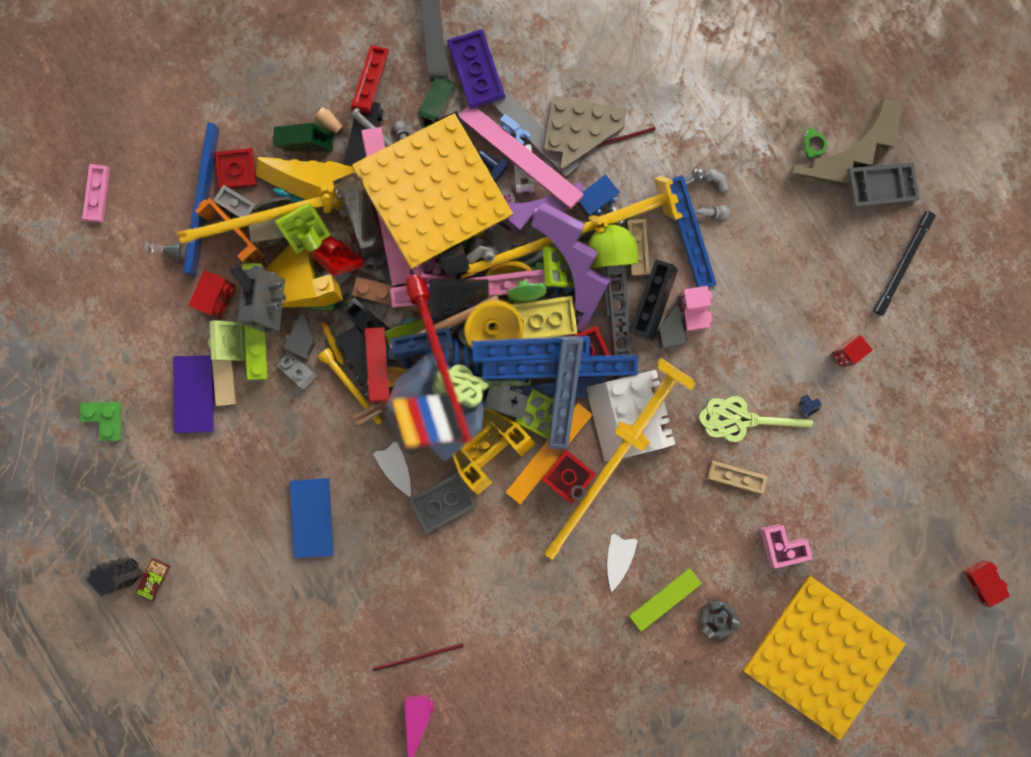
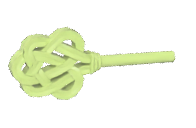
(471, 385)
(714, 423)

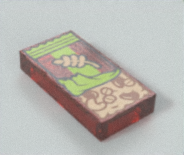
(152, 579)

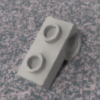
(296, 370)

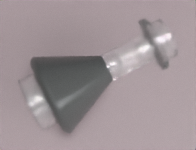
(175, 250)

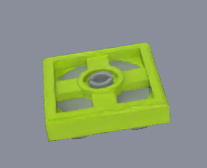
(556, 269)
(537, 413)

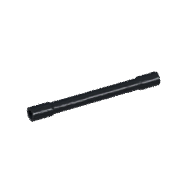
(923, 226)

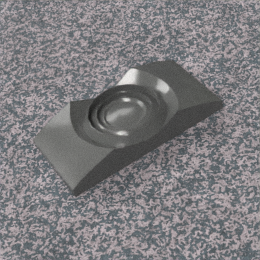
(883, 185)

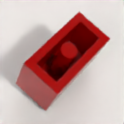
(851, 351)
(987, 583)

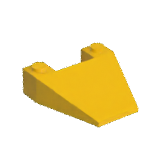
(301, 284)
(492, 438)

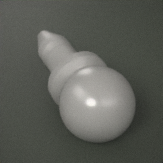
(400, 130)
(721, 212)

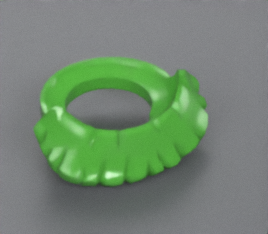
(810, 153)

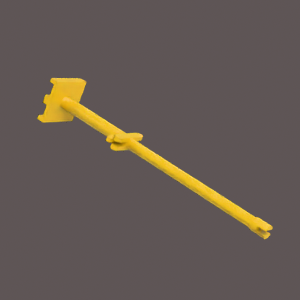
(664, 198)
(327, 200)
(633, 436)

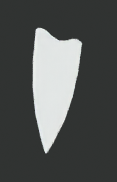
(395, 467)
(619, 559)

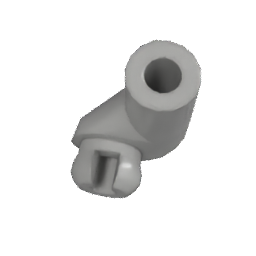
(718, 177)
(481, 252)

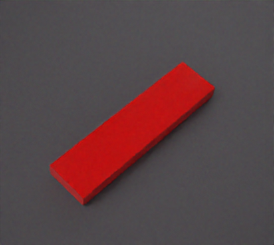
(370, 79)
(377, 365)

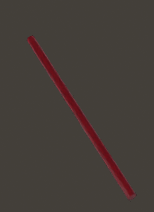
(627, 136)
(418, 656)

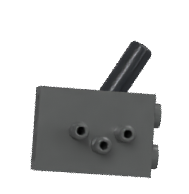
(260, 298)

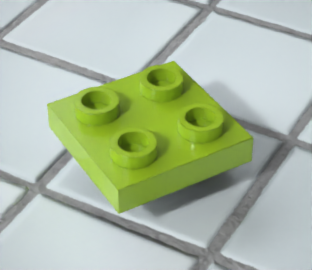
(303, 228)

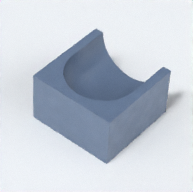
(418, 382)

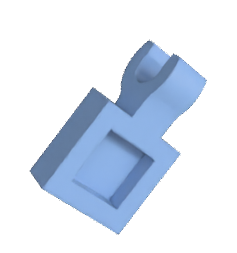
(513, 128)

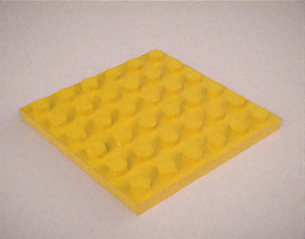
(432, 190)
(824, 657)

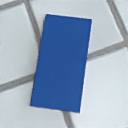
(311, 518)

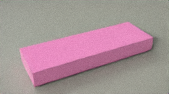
(96, 193)

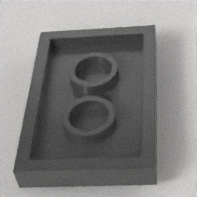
(442, 502)

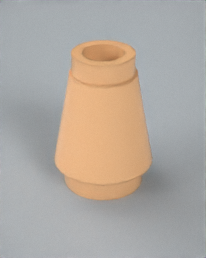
(328, 120)

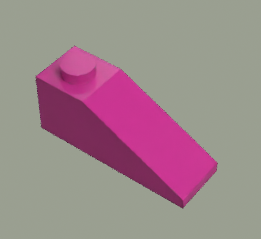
(417, 713)

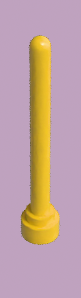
(328, 358)

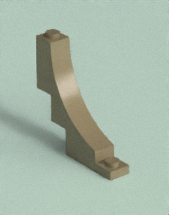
(880, 136)

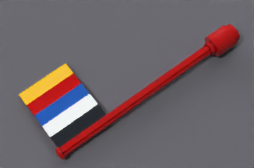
(436, 417)

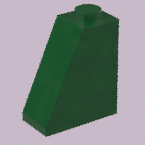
(436, 102)
(303, 138)

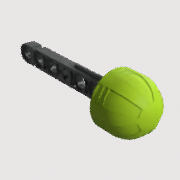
(614, 250)

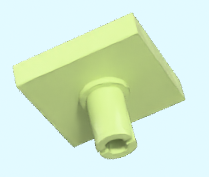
(226, 341)

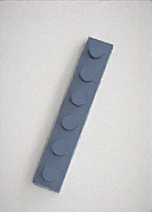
(565, 392)

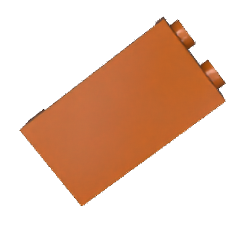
(251, 254)

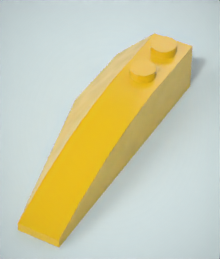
(301, 177)

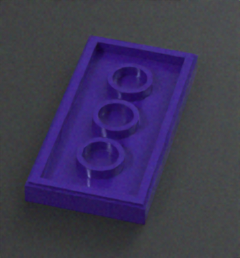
(476, 69)
(193, 394)

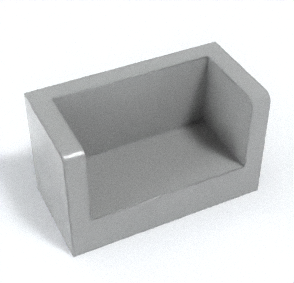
(234, 202)

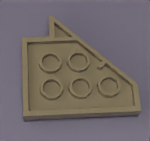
(580, 127)

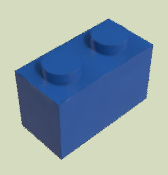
(597, 196)

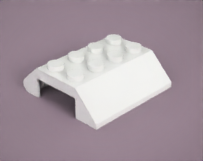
(624, 402)

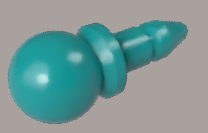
(282, 193)

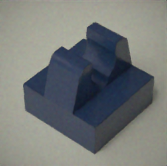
(808, 406)

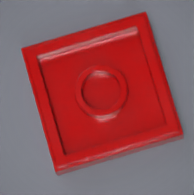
(235, 168)

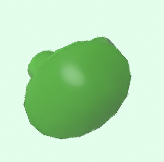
(526, 292)

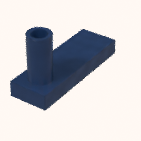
(496, 167)
(417, 344)

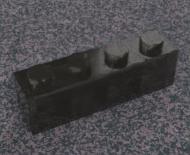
(357, 214)

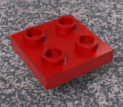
(336, 256)

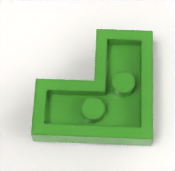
(108, 416)

